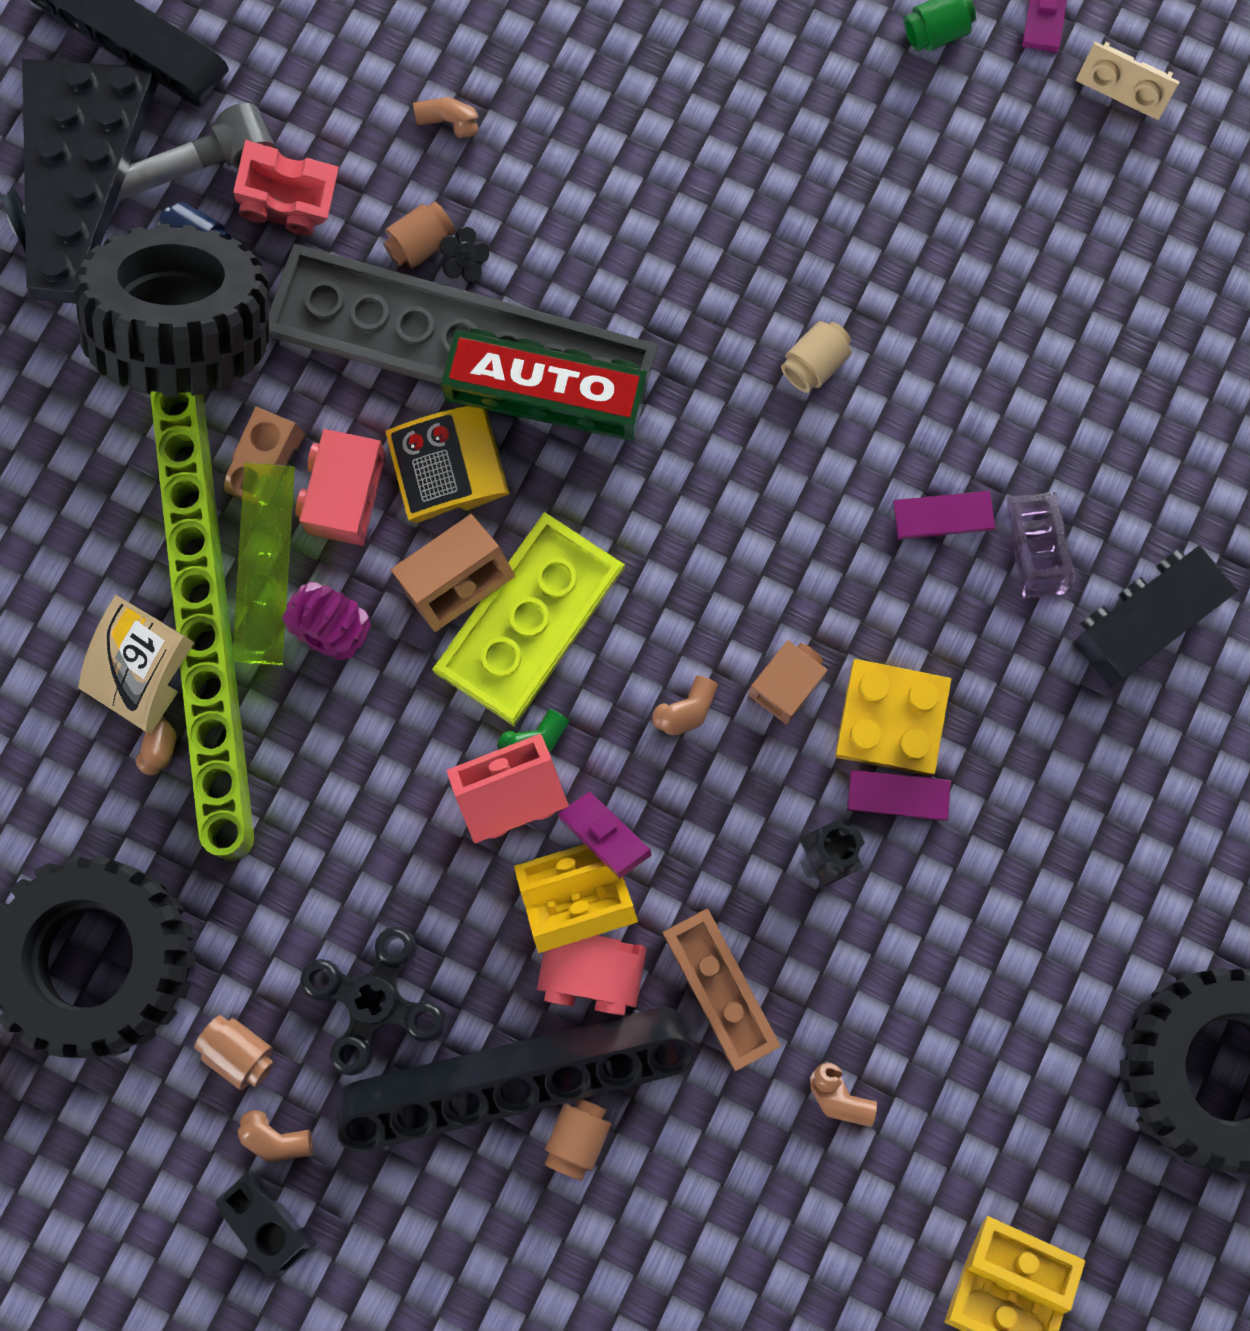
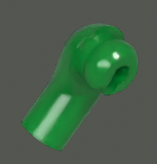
(550, 727)

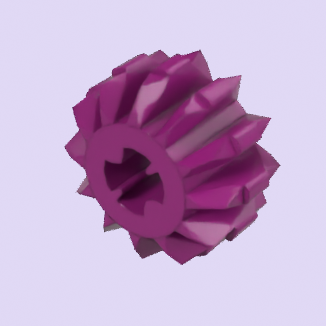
(326, 621)

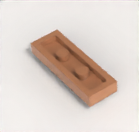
(721, 989)

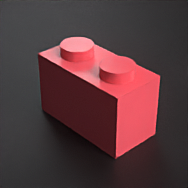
(341, 487)
(507, 788)

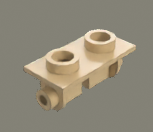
(1127, 80)

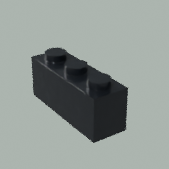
(1153, 614)

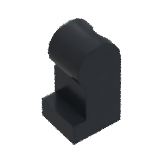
(264, 1225)

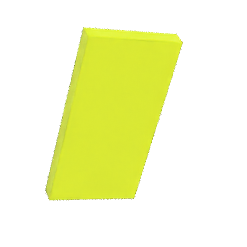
(529, 621)

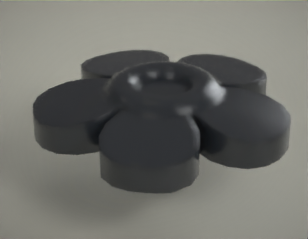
(464, 255)

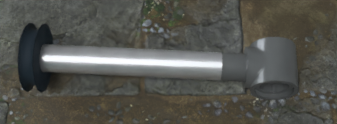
(226, 143)

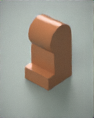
(264, 441)

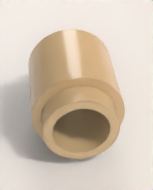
(817, 356)

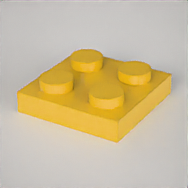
(893, 717)

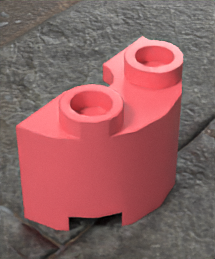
(283, 189)
(593, 970)

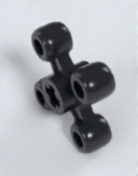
(366, 1022)

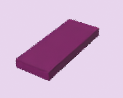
(1044, 24)
(943, 515)
(898, 795)
(605, 834)

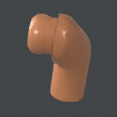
(835, 1099)

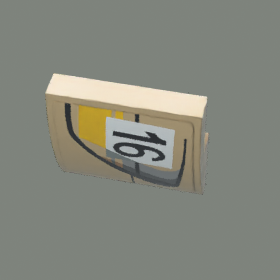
(133, 663)

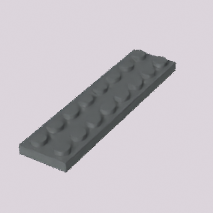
(411, 322)

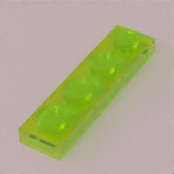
(263, 563)

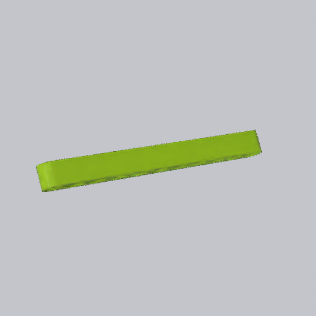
(195, 618)

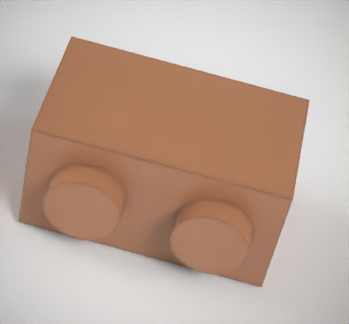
(453, 572)

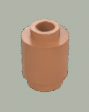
(418, 235)
(235, 1052)
(577, 1138)

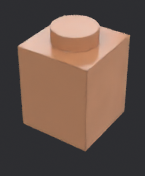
(788, 680)

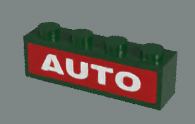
(544, 384)

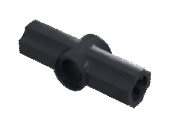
(832, 852)

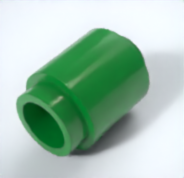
(939, 23)

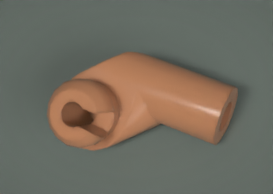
(447, 110)
(688, 713)
(157, 748)
(270, 1145)

